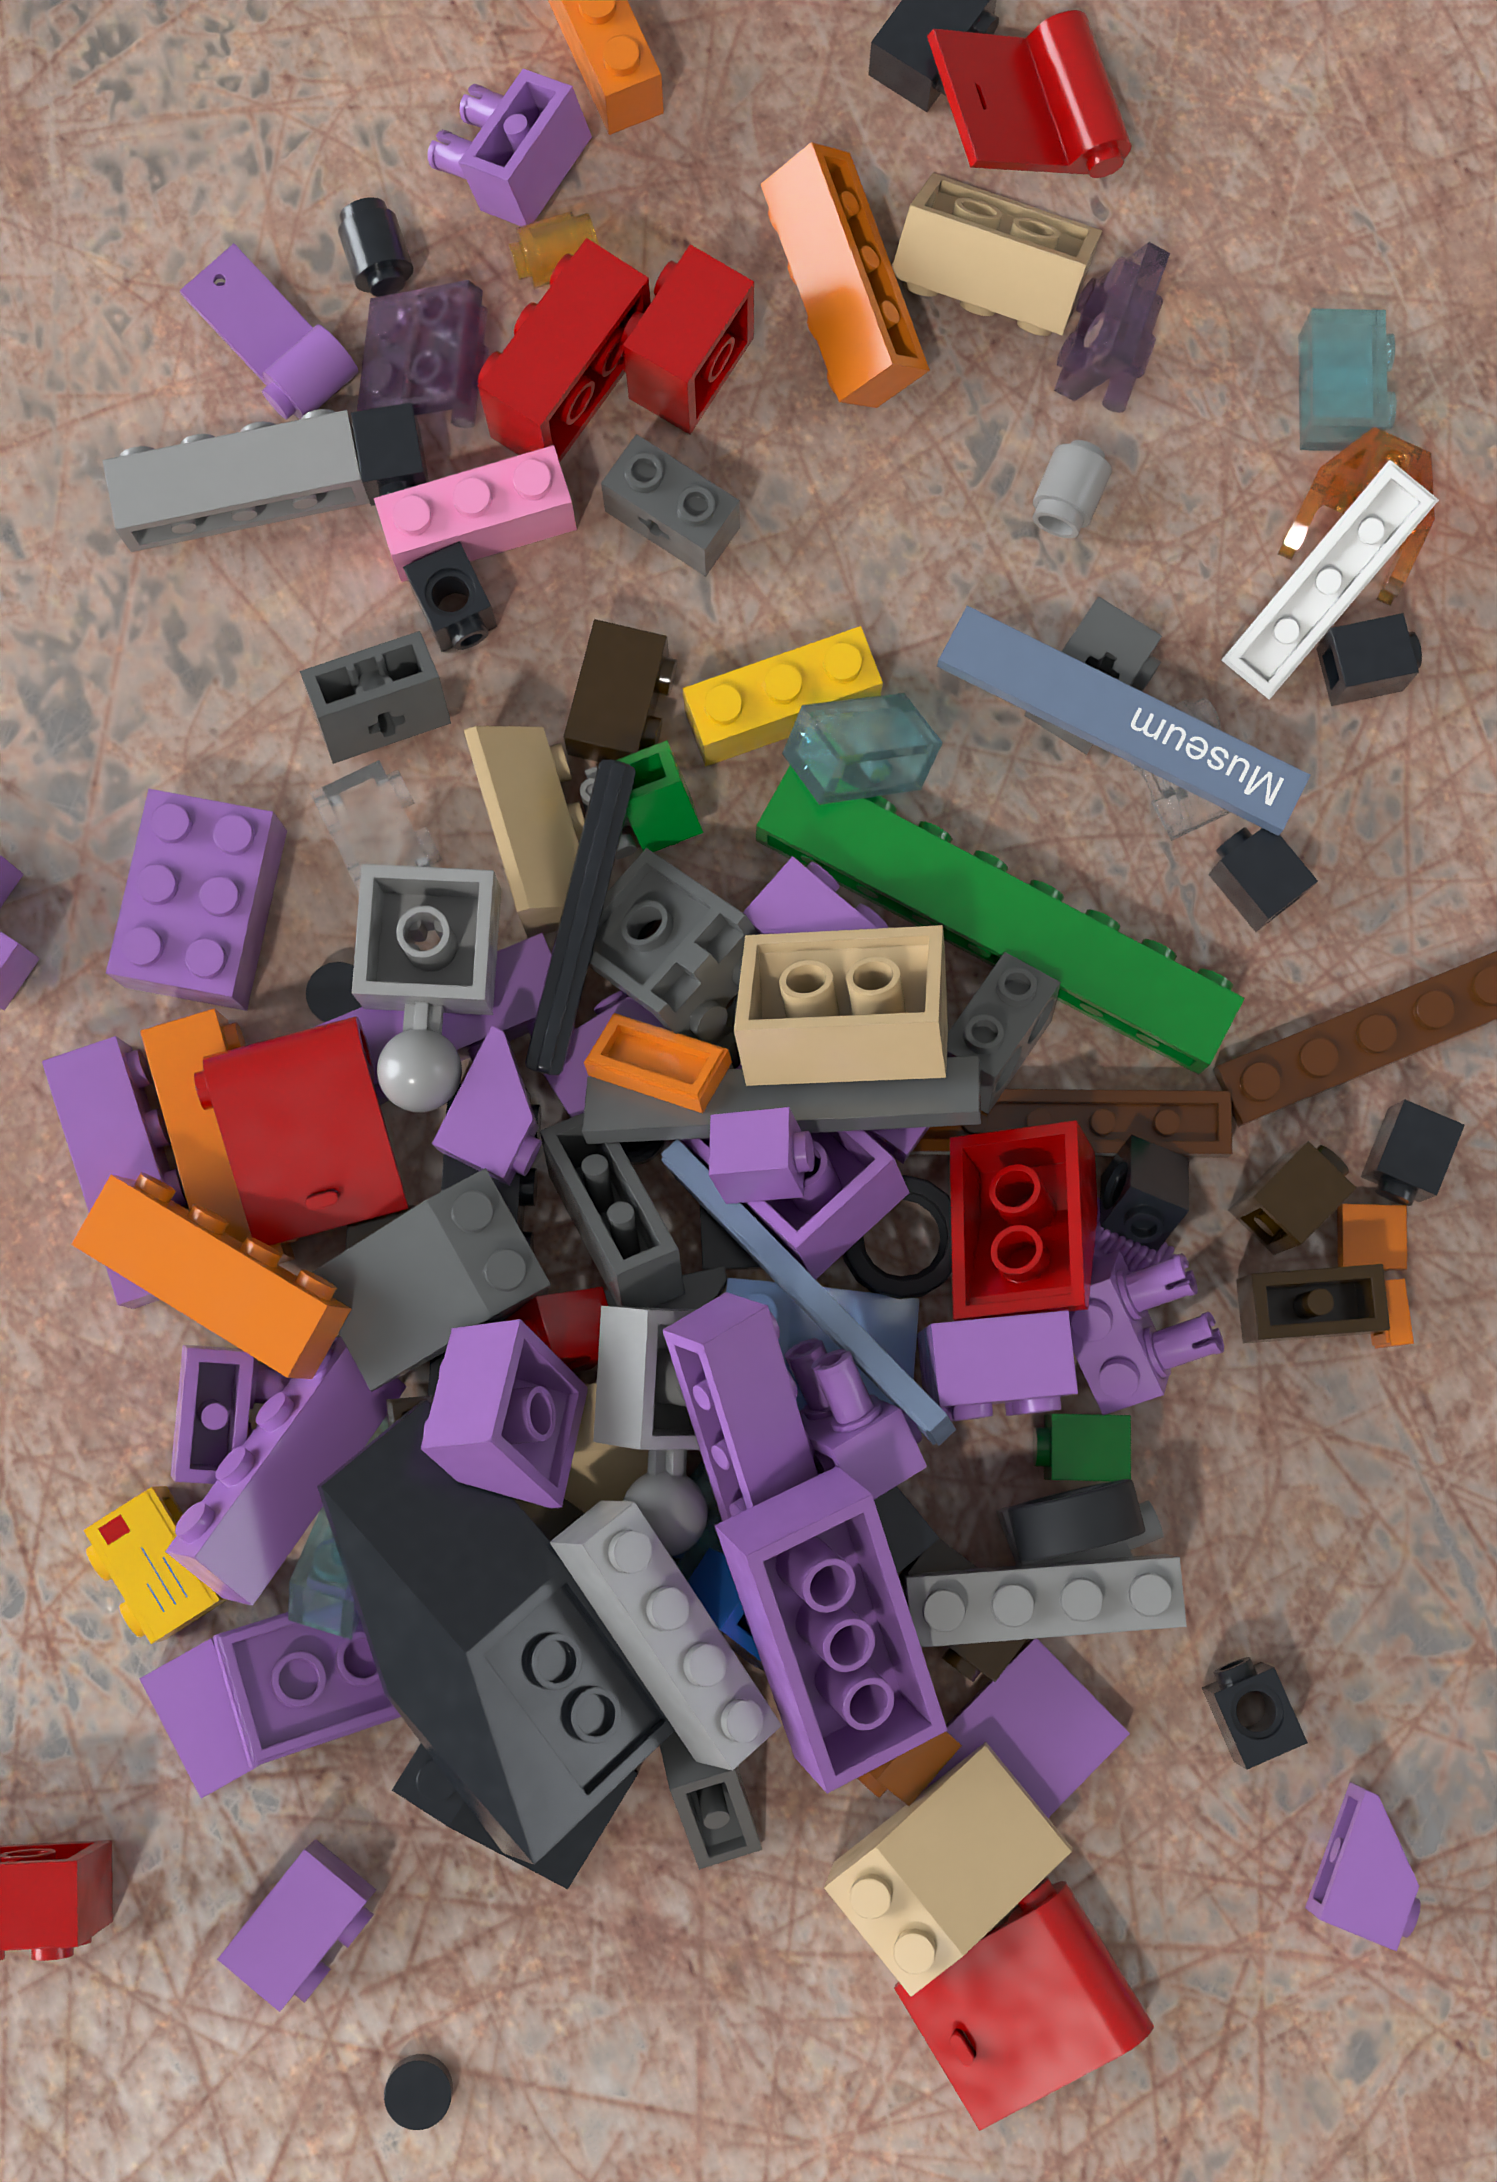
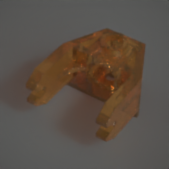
(1345, 478)

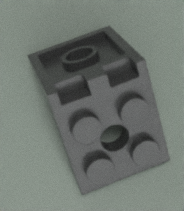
(688, 964)

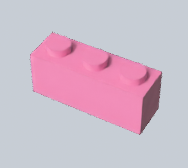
(481, 508)

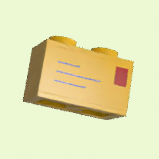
(131, 1551)

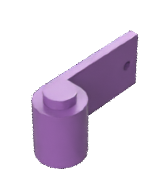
(273, 339)

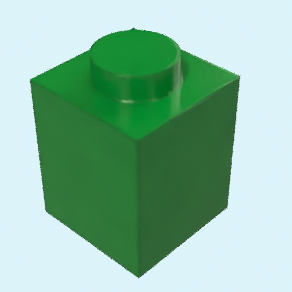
(660, 800)
(1083, 1447)

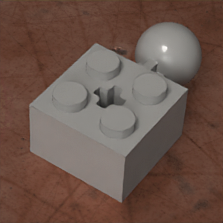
(457, 976)
(645, 1410)

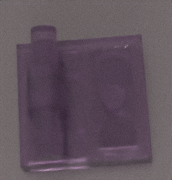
(1114, 329)
(426, 351)

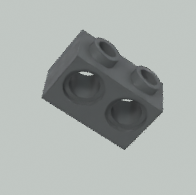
(1004, 1023)

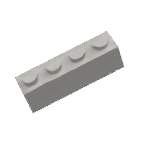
(235, 480)
(1046, 1600)
(666, 1633)

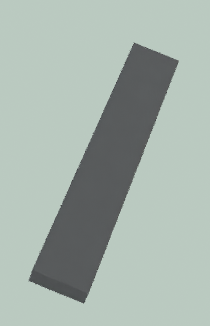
(629, 1116)

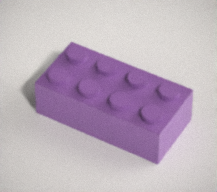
(832, 1627)

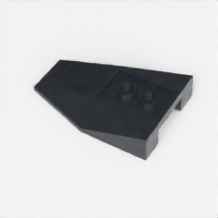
(487, 1641)

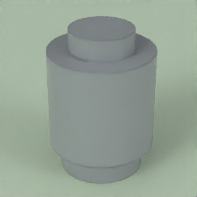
(1071, 488)

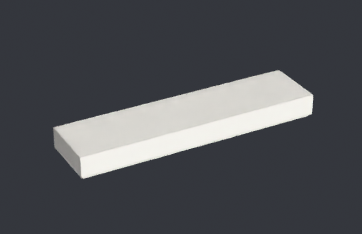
(1330, 579)

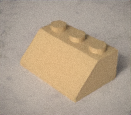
(994, 255)
(529, 817)
(843, 1006)

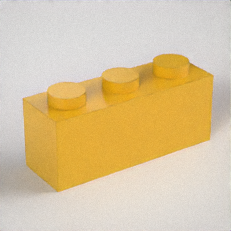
(764, 698)

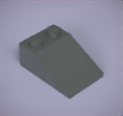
(429, 1272)

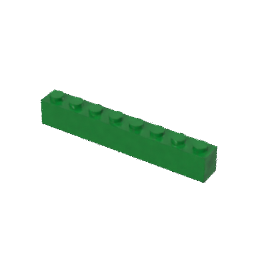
(990, 912)

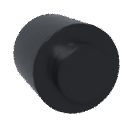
(374, 247)

